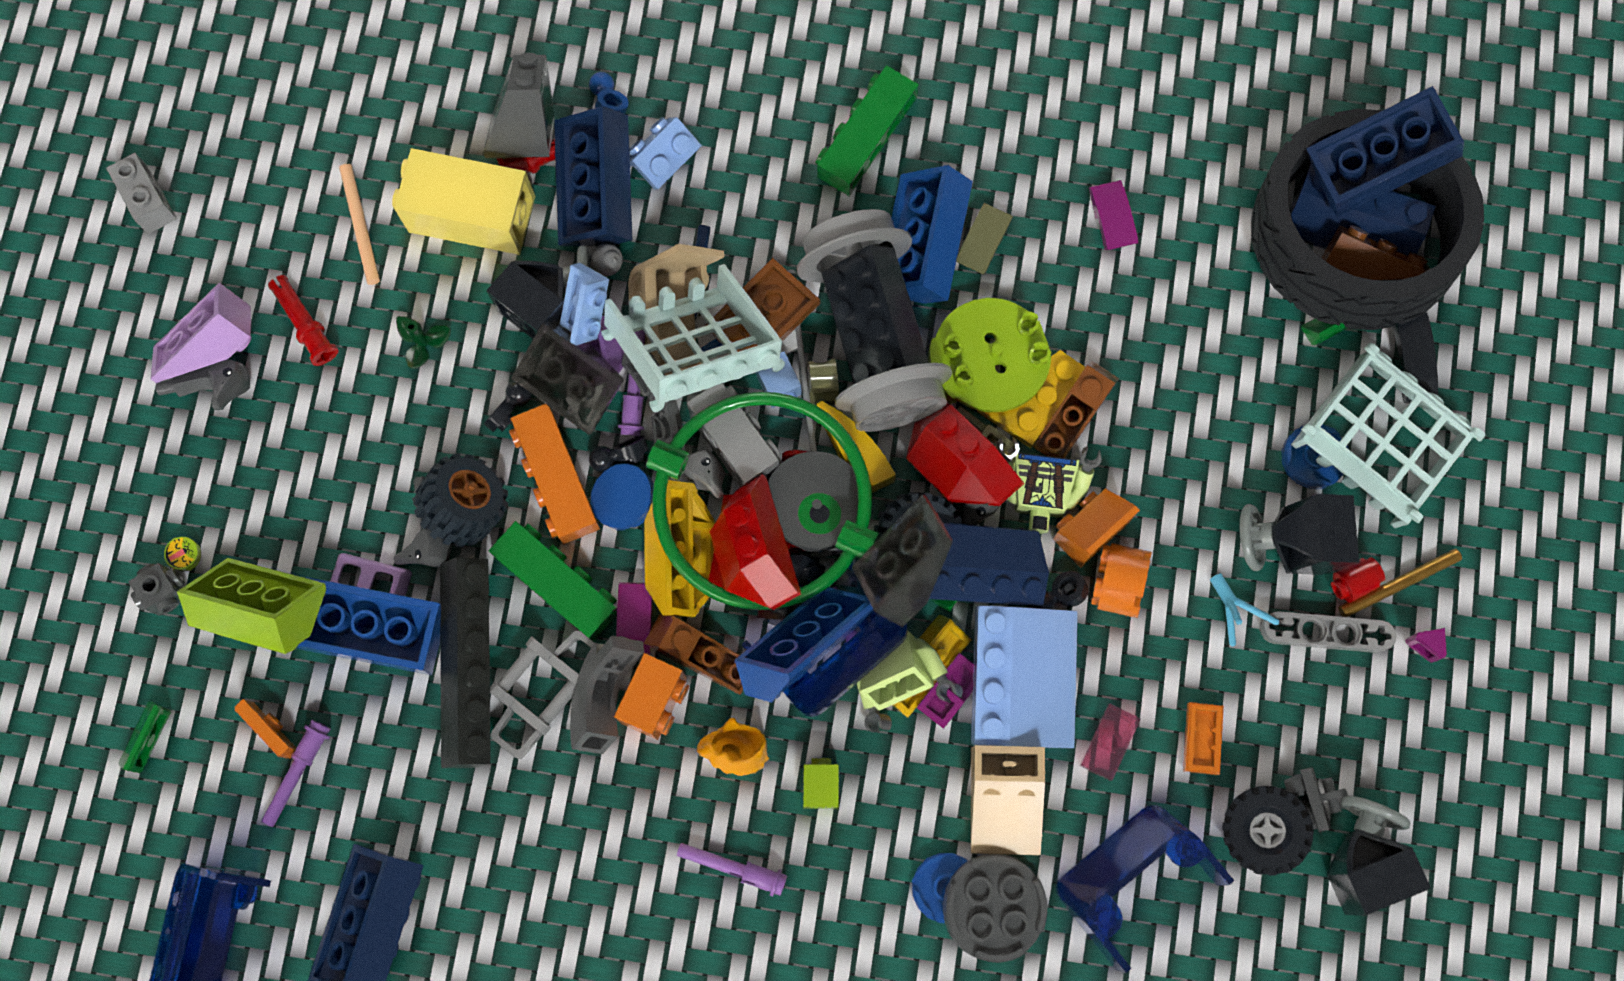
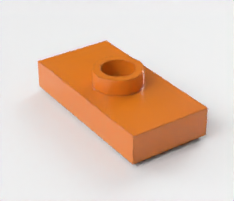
(266, 727)
(1203, 738)

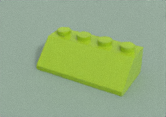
(253, 605)

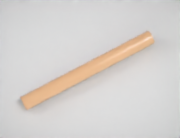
(359, 224)

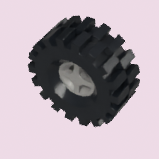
(1256, 841)

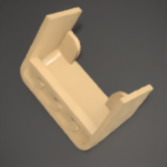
(672, 269)

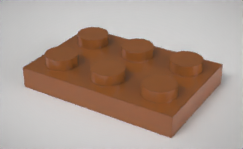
(778, 297)

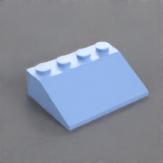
(1024, 677)

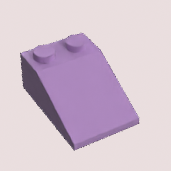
(204, 335)

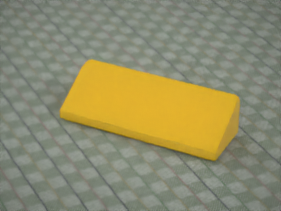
(948, 642)

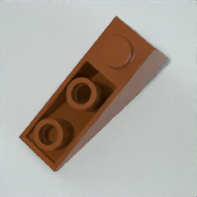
(1369, 259)
(1076, 411)
(695, 651)

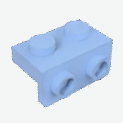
(663, 151)
(584, 303)

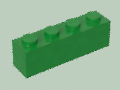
(867, 130)
(554, 581)

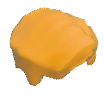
(735, 748)

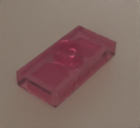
(1110, 742)

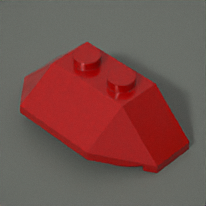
(960, 460)
(753, 547)

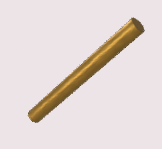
(1401, 582)

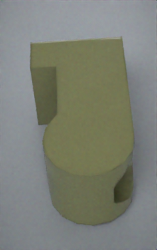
(823, 381)

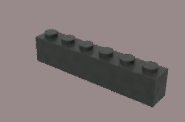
(465, 663)

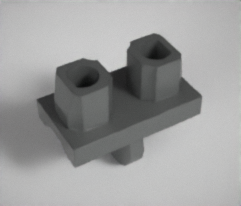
(1307, 784)

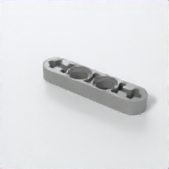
(1327, 636)

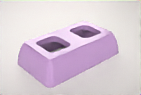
(369, 569)

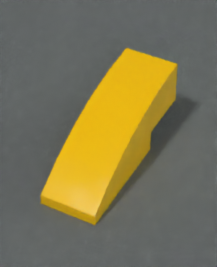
(878, 467)

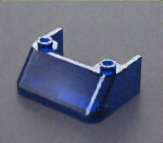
(848, 665)
(1117, 860)
(201, 922)

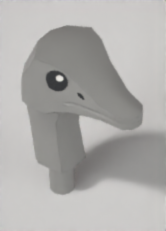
(705, 472)

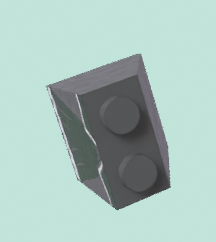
(524, 111)

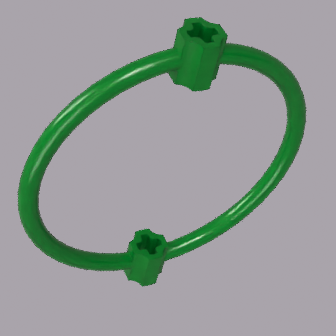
(671, 461)

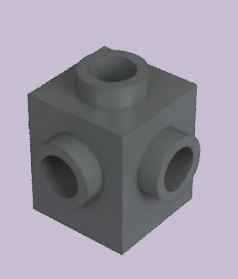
(156, 588)

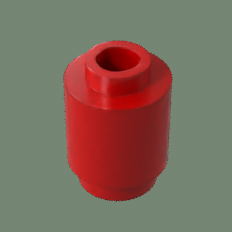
(1357, 580)

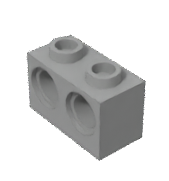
(141, 193)

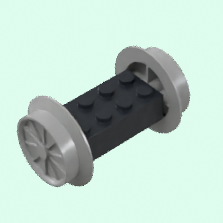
(875, 320)

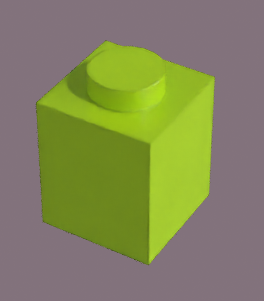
(821, 784)

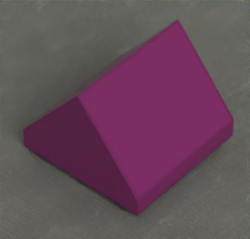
(1429, 644)

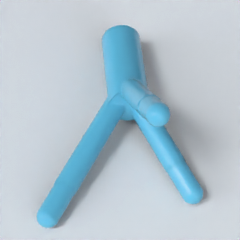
(1232, 613)

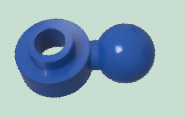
(602, 86)

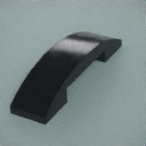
(1417, 352)

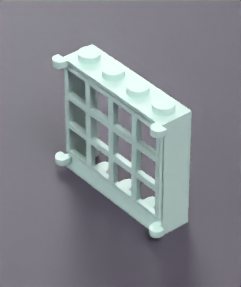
(708, 373)
(1360, 473)

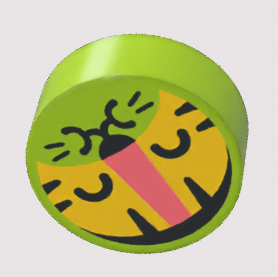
(182, 554)

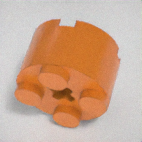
(1123, 579)

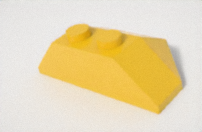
(690, 527)

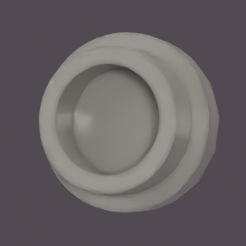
(606, 259)

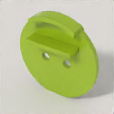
(1017, 346)

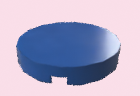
(1302, 465)
(622, 496)
(931, 882)

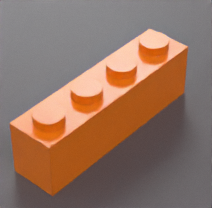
(554, 473)

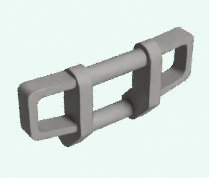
(542, 722)

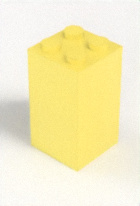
(464, 201)

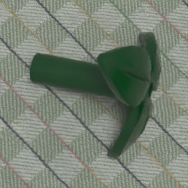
(411, 331)

